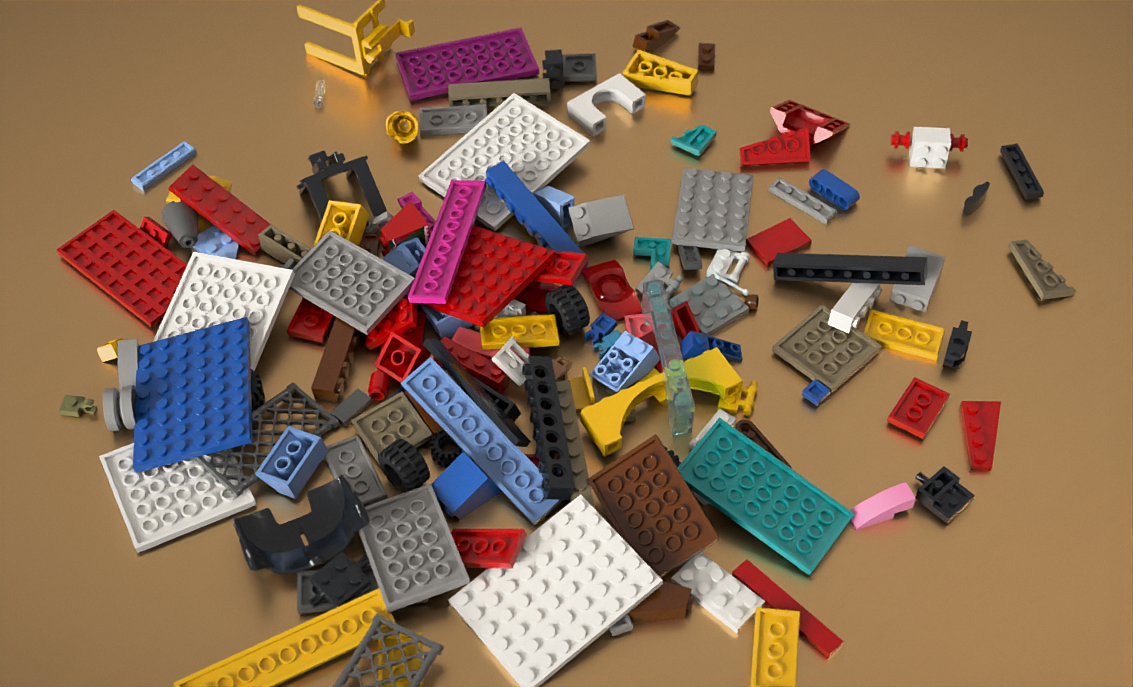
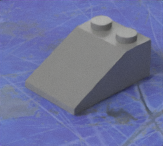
(600, 219)

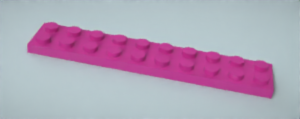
(447, 242)

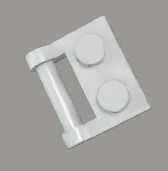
(723, 261)
(510, 362)

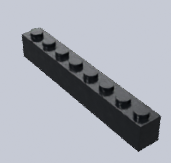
(850, 268)

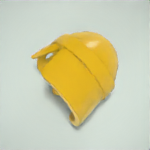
(396, 128)

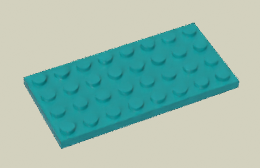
(764, 495)

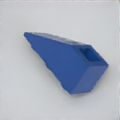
(697, 343)

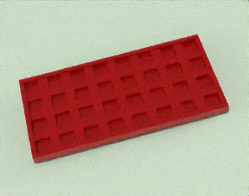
(126, 265)

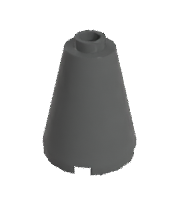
(181, 222)

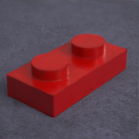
(156, 231)

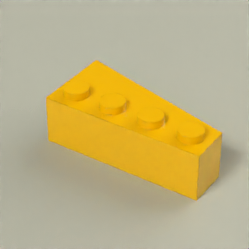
(660, 74)

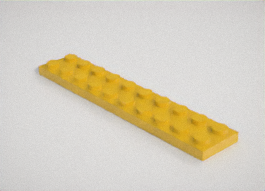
(296, 648)

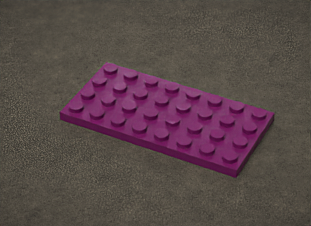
(468, 60)

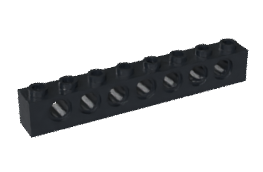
(548, 428)

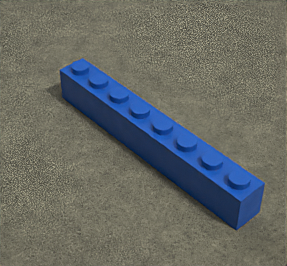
(529, 210)

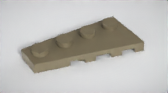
(1040, 273)

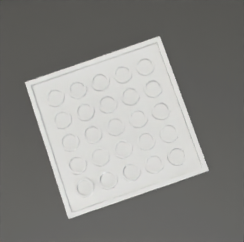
(223, 291)
(171, 497)

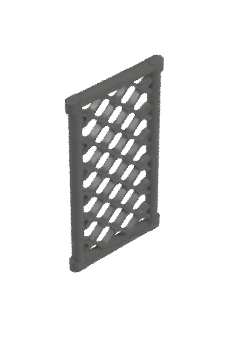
(271, 407)
(377, 621)

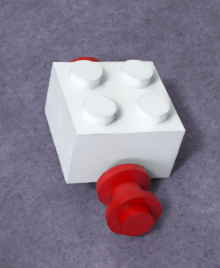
(929, 145)

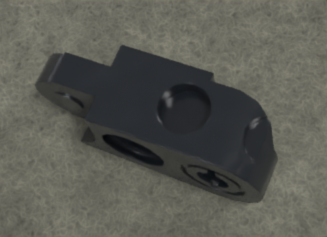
(957, 345)

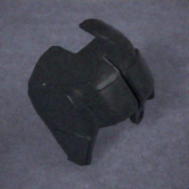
(328, 529)

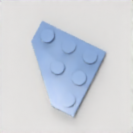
(216, 243)

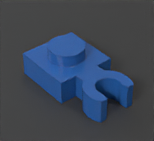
(600, 327)

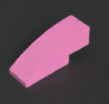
(882, 506)

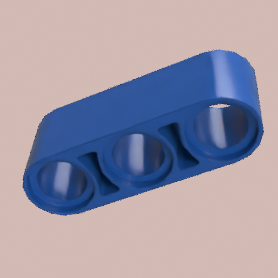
(834, 189)

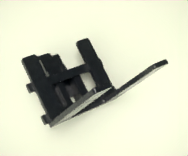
(333, 165)

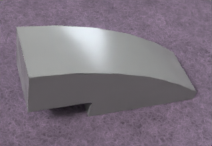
(127, 362)

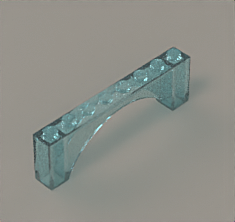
(678, 391)

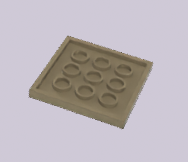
(825, 351)

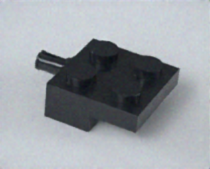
(943, 494)

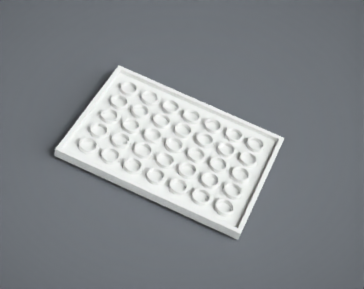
(523, 137)
(560, 595)

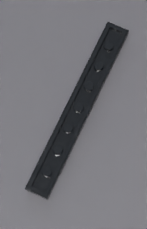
(477, 393)

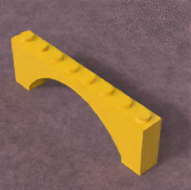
(607, 417)

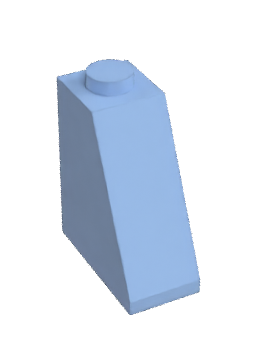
(557, 204)

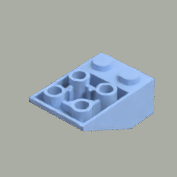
(625, 362)

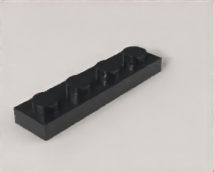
(1021, 171)

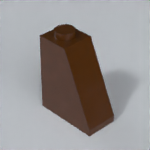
(665, 603)

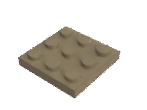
(389, 422)

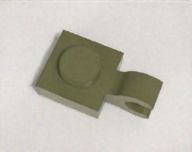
(75, 405)

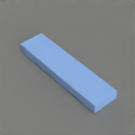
(163, 165)

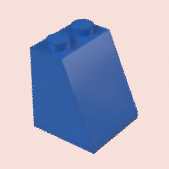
(464, 487)

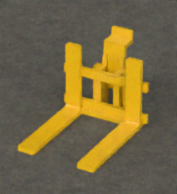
(377, 41)

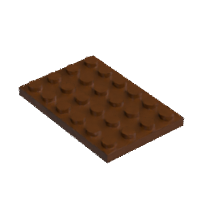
(653, 507)

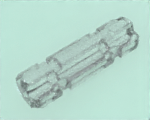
(319, 93)

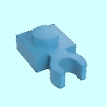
(607, 342)

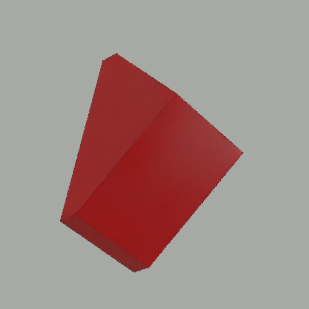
(684, 320)

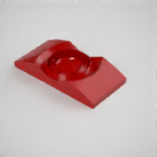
(611, 290)

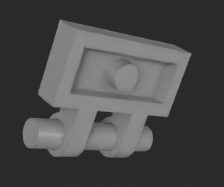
(660, 272)

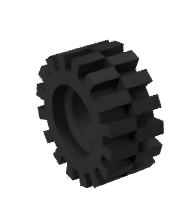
(439, 455)

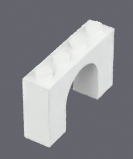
(614, 89)

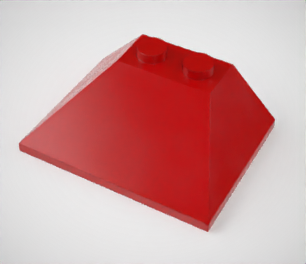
(794, 116)

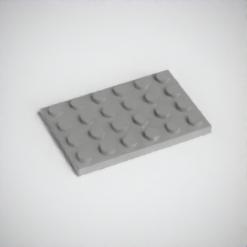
(713, 209)
(349, 282)
(411, 548)

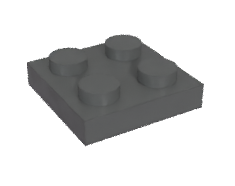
(579, 67)

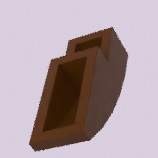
(655, 36)

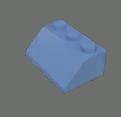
(444, 324)
(292, 461)

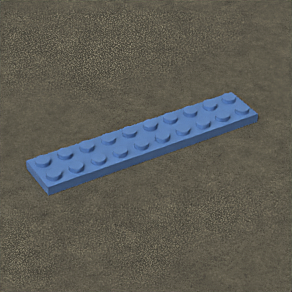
(480, 439)

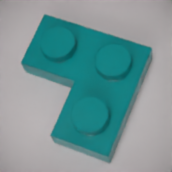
(655, 247)

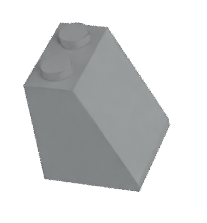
(920, 295)

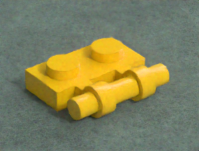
(734, 403)

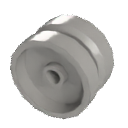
(119, 407)

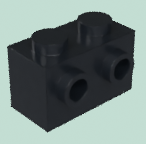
(554, 68)

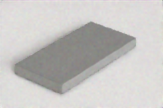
(450, 119)
(353, 462)

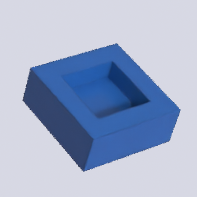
(816, 392)

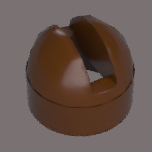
(752, 301)

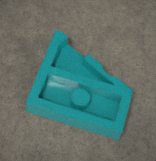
(695, 140)

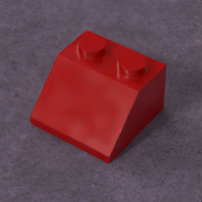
(401, 356)

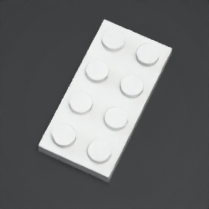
(718, 591)

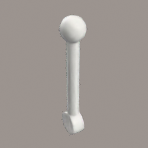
(745, 292)

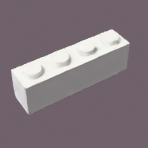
(854, 305)

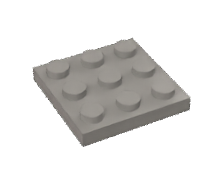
(712, 304)

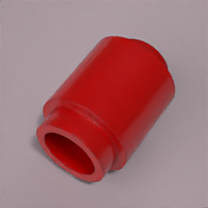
(378, 385)

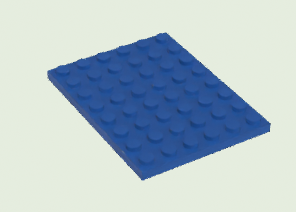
(193, 395)

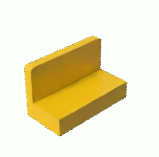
(582, 391)

